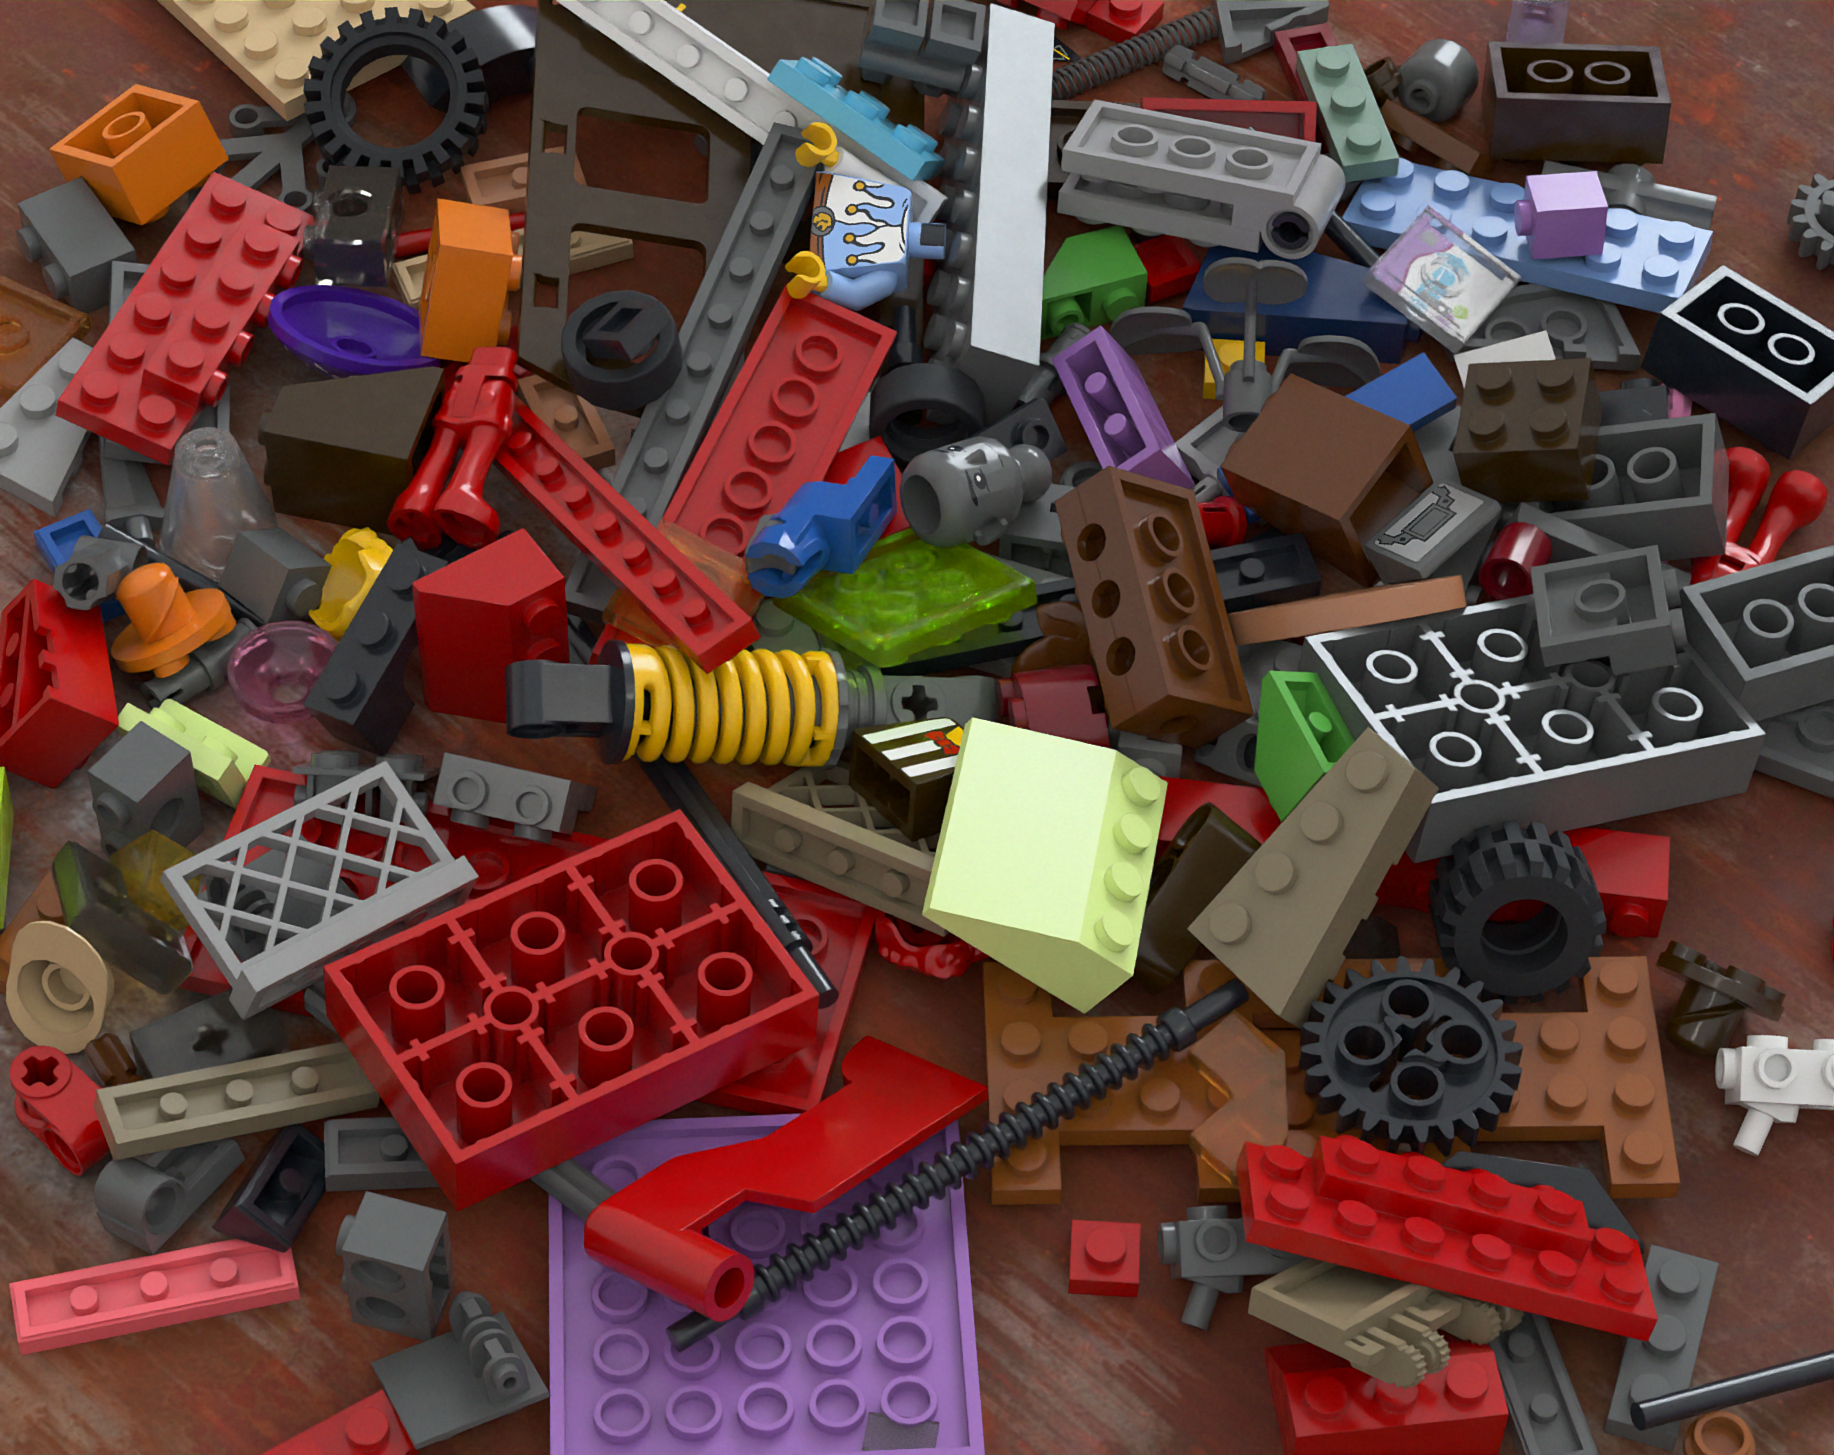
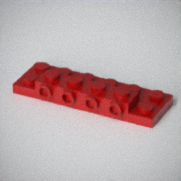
(188, 320)
(1445, 1231)

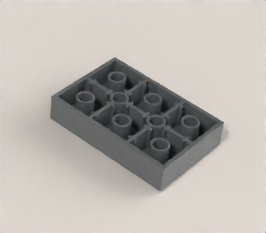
(1526, 740)

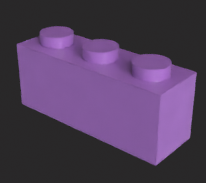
(1119, 410)

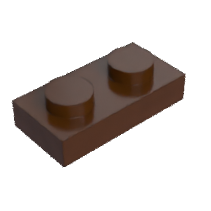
(1415, 131)

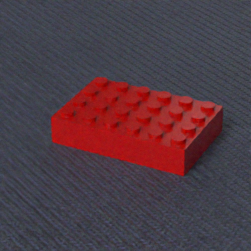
(569, 1007)

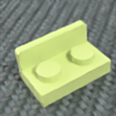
(218, 756)

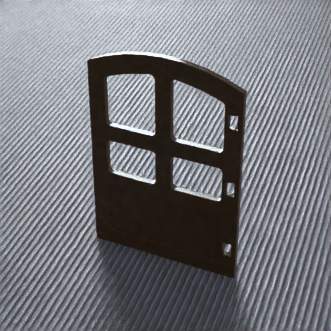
(592, 75)

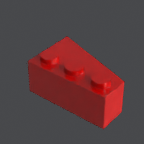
(52, 685)

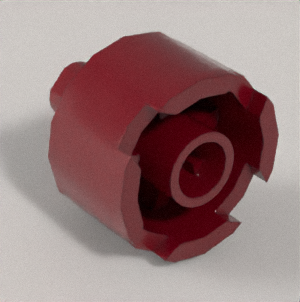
(1054, 703)

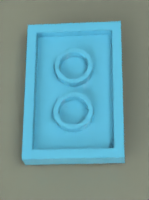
(858, 117)

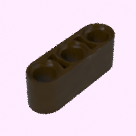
(1182, 884)

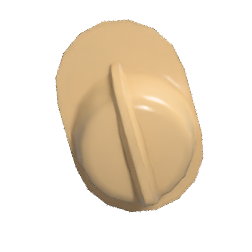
(57, 987)

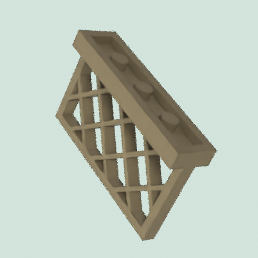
(836, 844)

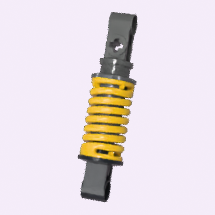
(742, 710)

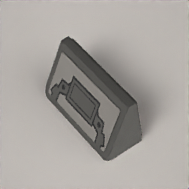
(1429, 531)

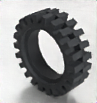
(384, 38)

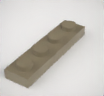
(232, 1100)

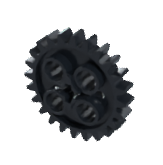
(1367, 1022)

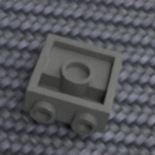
(1611, 609)
(530, 799)

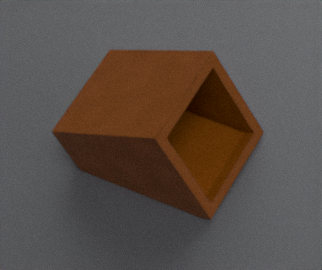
(1326, 471)

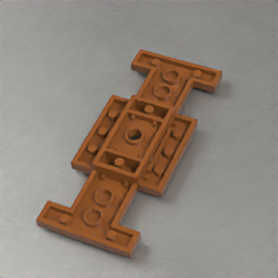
(1579, 1080)

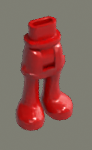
(474, 419)
(1793, 504)

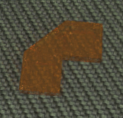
(1253, 1077)

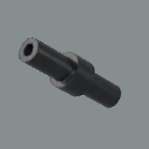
(905, 347)

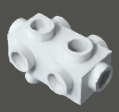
(1774, 1083)

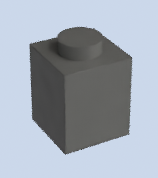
(274, 575)

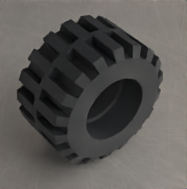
(1510, 868)

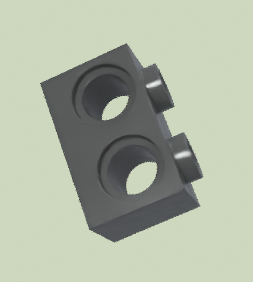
(396, 1265)

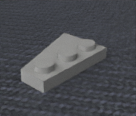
(36, 445)

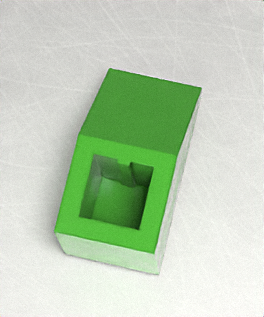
(1092, 281)

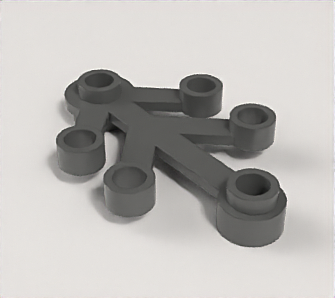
(274, 151)

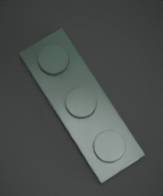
(1347, 112)

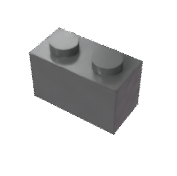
(73, 243)

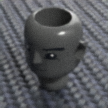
(971, 490)

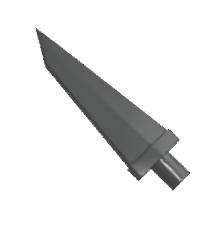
(130, 498)

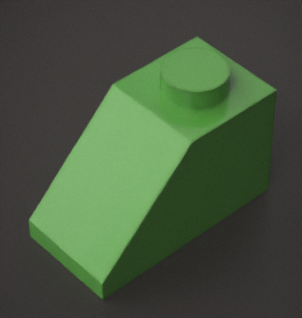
(1296, 737)

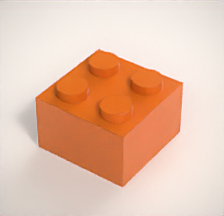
(142, 152)
(467, 280)

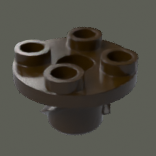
(1712, 1001)

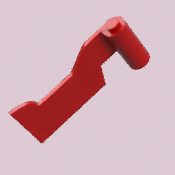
(657, 1221)

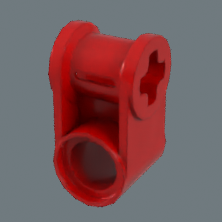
(58, 1107)

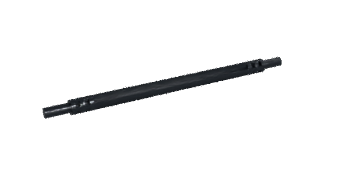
(683, 791)

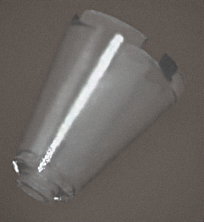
(211, 500)

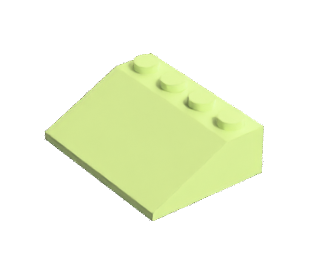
(1047, 858)

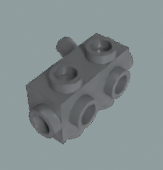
(1214, 1258)

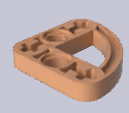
(1347, 610)

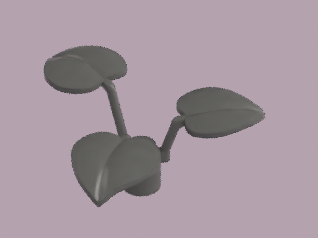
(1319, 359)

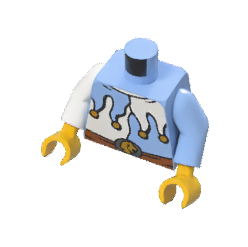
(858, 229)

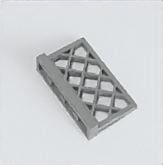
(301, 957)

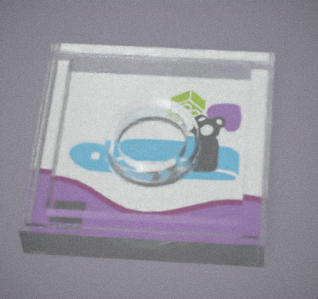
(1441, 279)

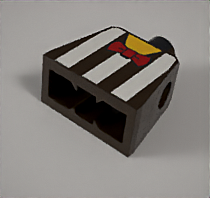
(907, 771)

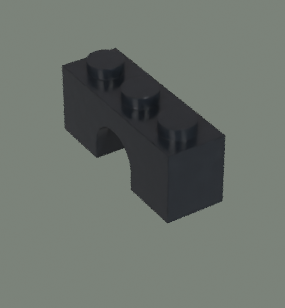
(362, 685)

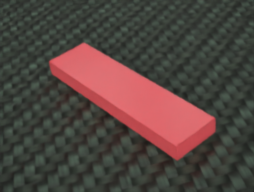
(150, 1293)

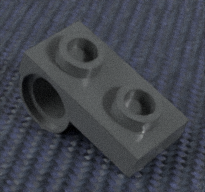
(156, 1197)

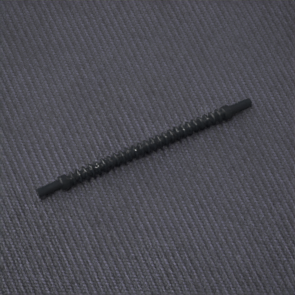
(1173, 1030)

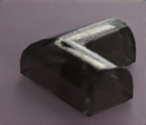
(124, 935)

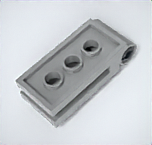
(1198, 180)

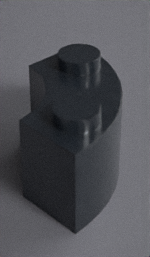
(505, 52)

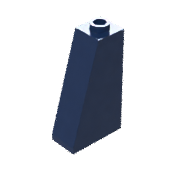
(1332, 305)

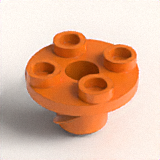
(166, 621)

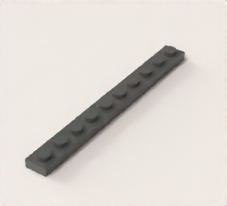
(711, 347)

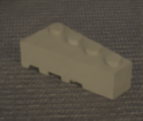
(1317, 877)

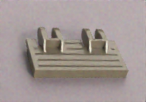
(1376, 1319)

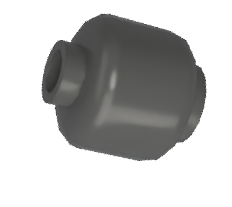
(1440, 77)

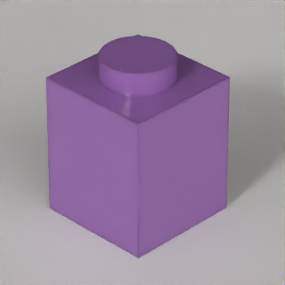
(1562, 215)

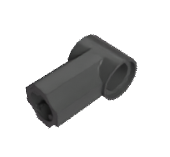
(96, 570)

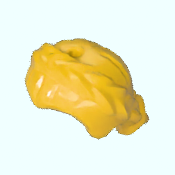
(354, 569)

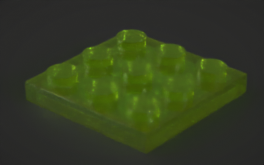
(909, 598)

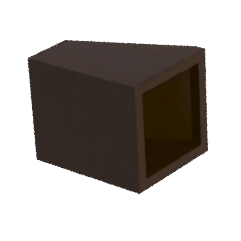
(349, 444)

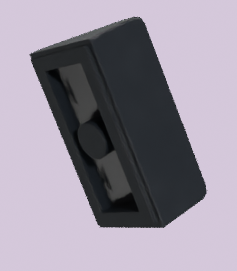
(277, 1191)

